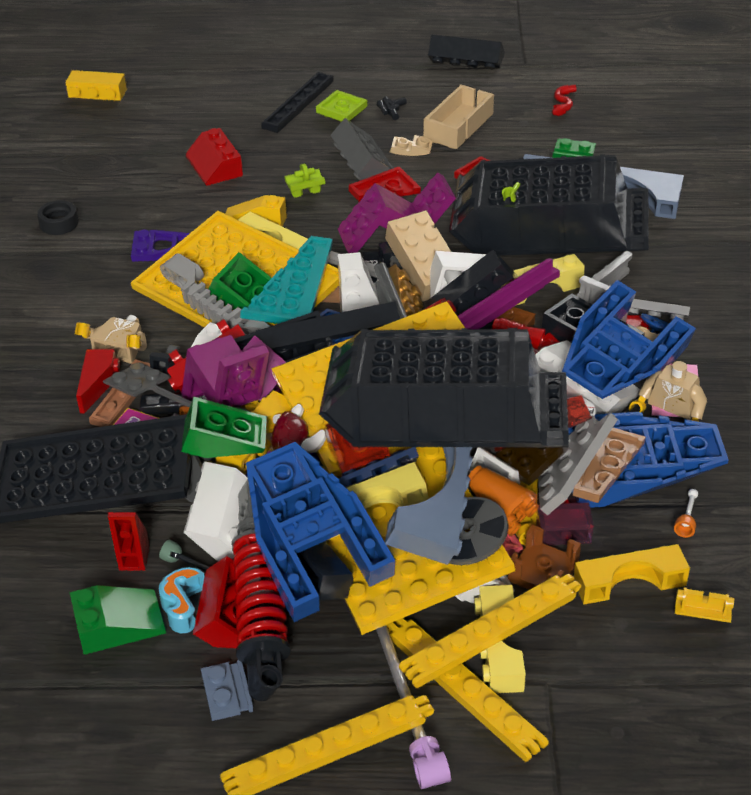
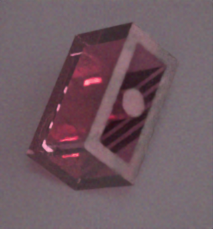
(566, 523)

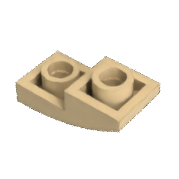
(419, 146)

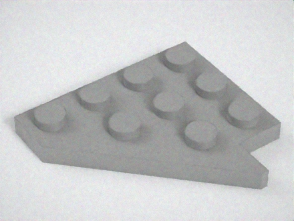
(563, 475)

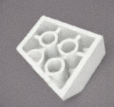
(215, 509)

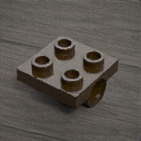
(529, 461)

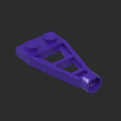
(144, 244)

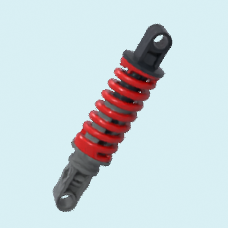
(264, 639)

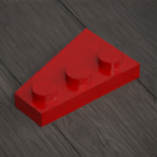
(393, 180)

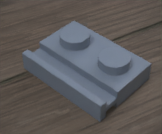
(226, 690)

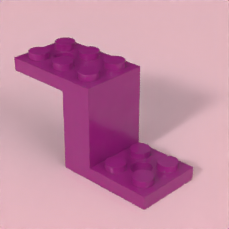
(382, 206)
(225, 372)

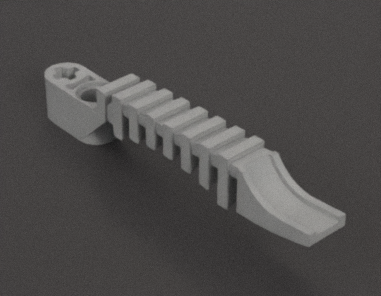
(187, 275)

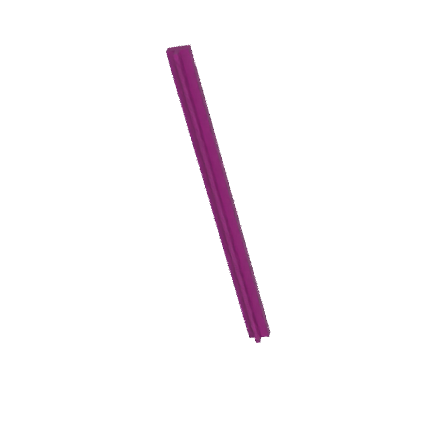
(508, 296)

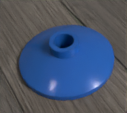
(657, 325)

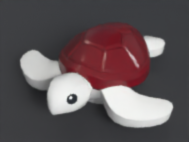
(292, 428)

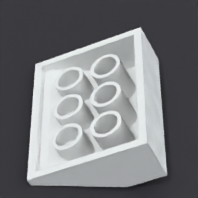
(553, 359)

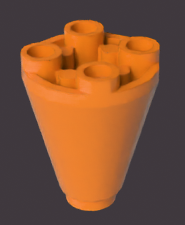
(509, 495)

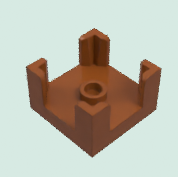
(542, 562)

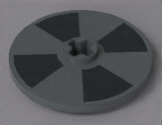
(486, 534)

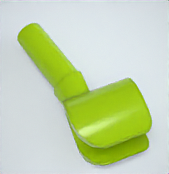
(510, 192)

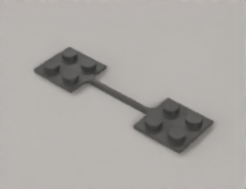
(141, 378)

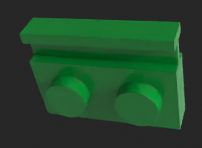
(573, 148)

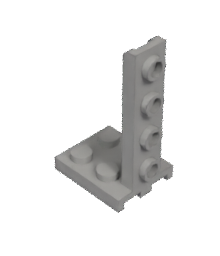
(593, 288)

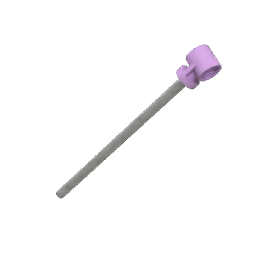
(429, 765)

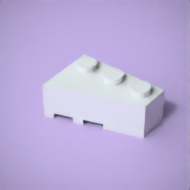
(355, 283)

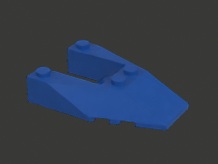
(614, 356)
(668, 456)
(303, 506)

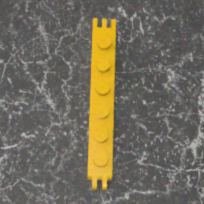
(489, 629)
(474, 695)
(326, 746)

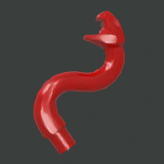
(561, 109)

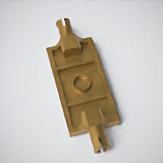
(407, 293)

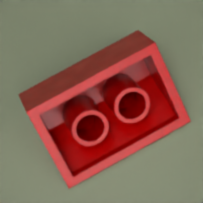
(214, 157)
(217, 606)

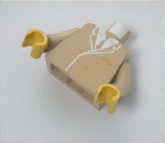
(116, 334)
(674, 392)

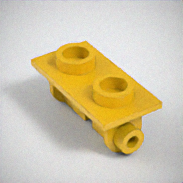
(711, 607)

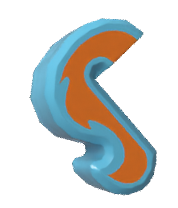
(174, 595)

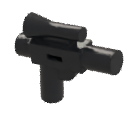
(390, 106)

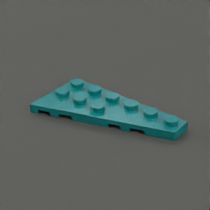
(292, 289)

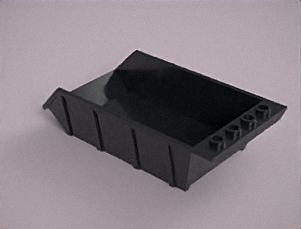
(557, 209)
(444, 390)

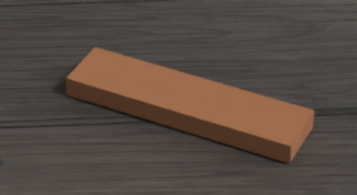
(112, 406)

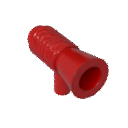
(536, 334)

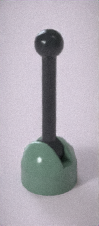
(172, 552)

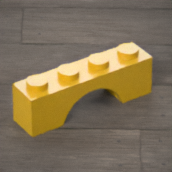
(269, 406)
(660, 566)

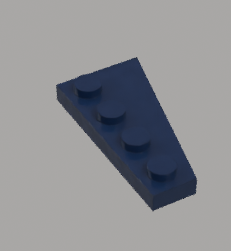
(379, 467)

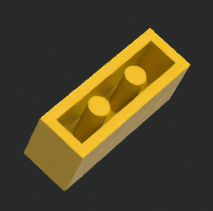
(96, 85)

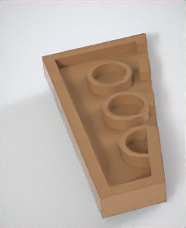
(608, 464)

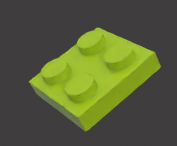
(341, 106)

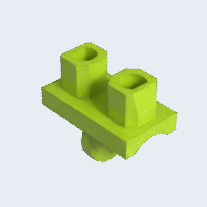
(304, 179)

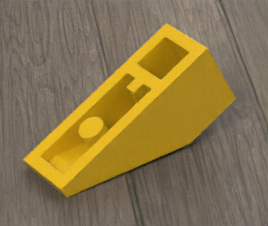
(269, 207)

